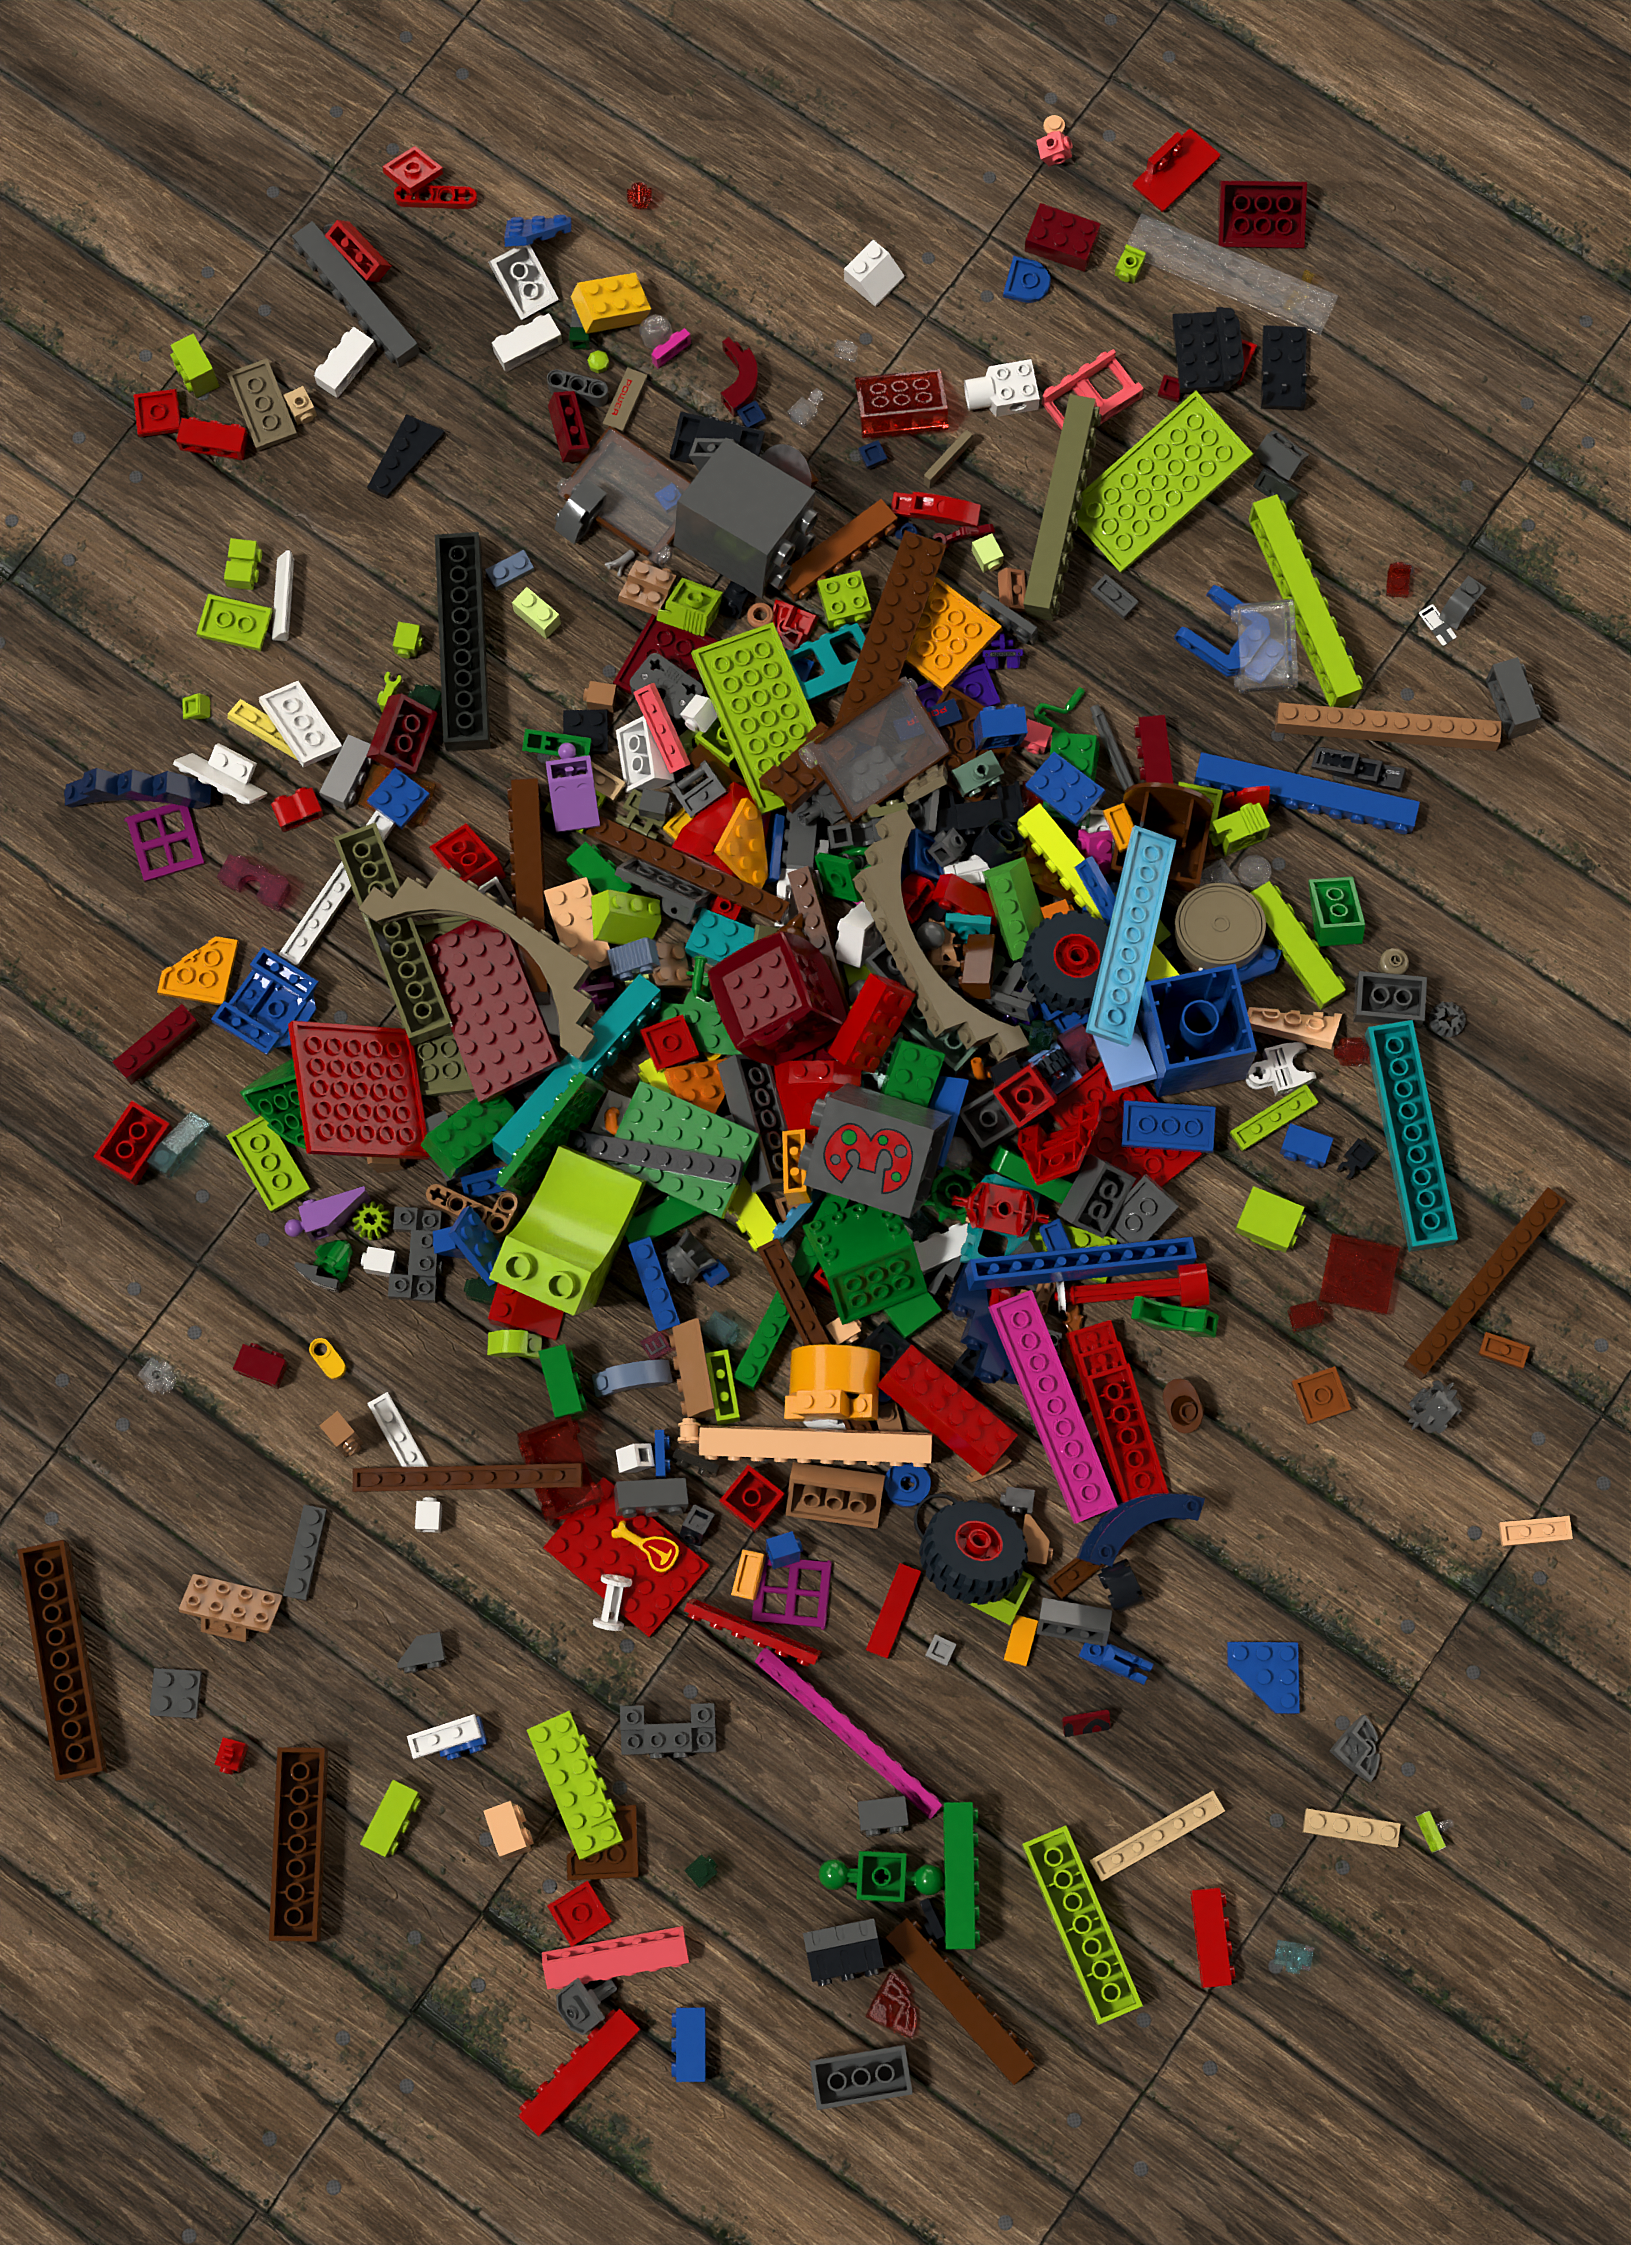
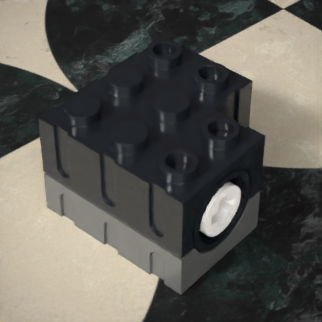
(843, 1952)

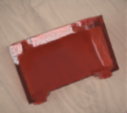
(558, 1444)

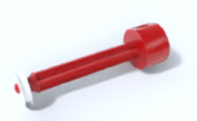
(1189, 1285)

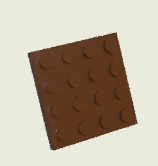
(961, 740)

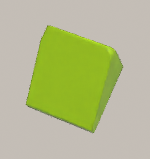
(196, 707)

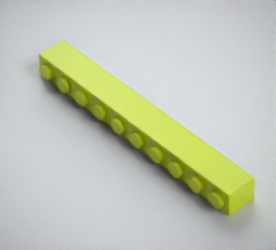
(1062, 858)
(745, 1205)

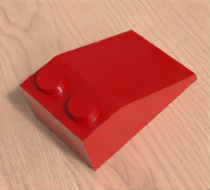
(468, 856)
(522, 1312)

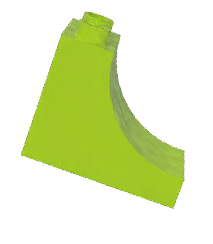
(569, 1232)

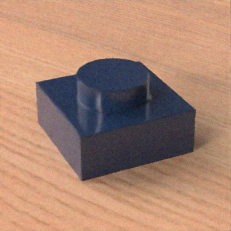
(751, 415)
(872, 454)

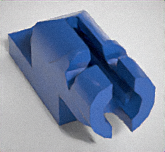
(1116, 1661)

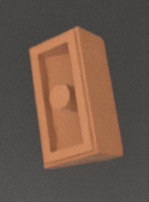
(1012, 589)

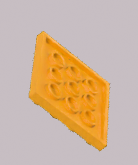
(949, 636)

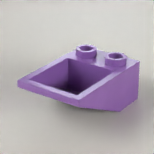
(573, 794)
(327, 1215)

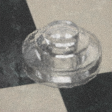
(1254, 871)

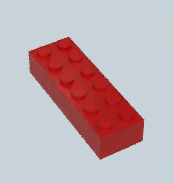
(947, 1410)

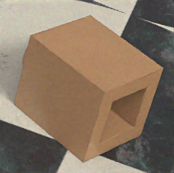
(600, 696)

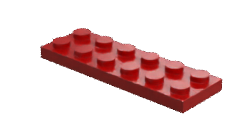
(743, 1628)

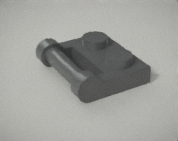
(701, 795)

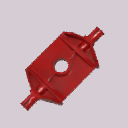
(984, 1212)

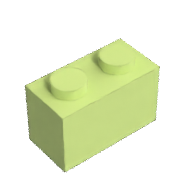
(536, 613)

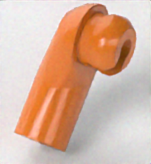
(980, 1072)
(611, 1121)

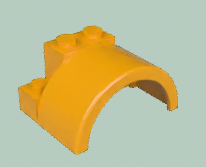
(824, 1377)

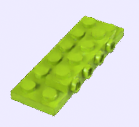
(576, 1785)

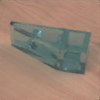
(177, 1145)

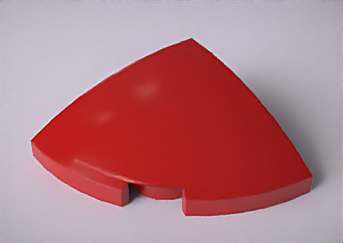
(793, 624)
(1248, 795)

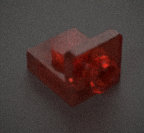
(1398, 580)

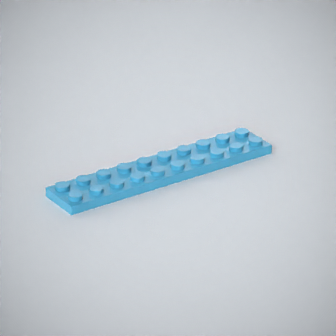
(1131, 936)

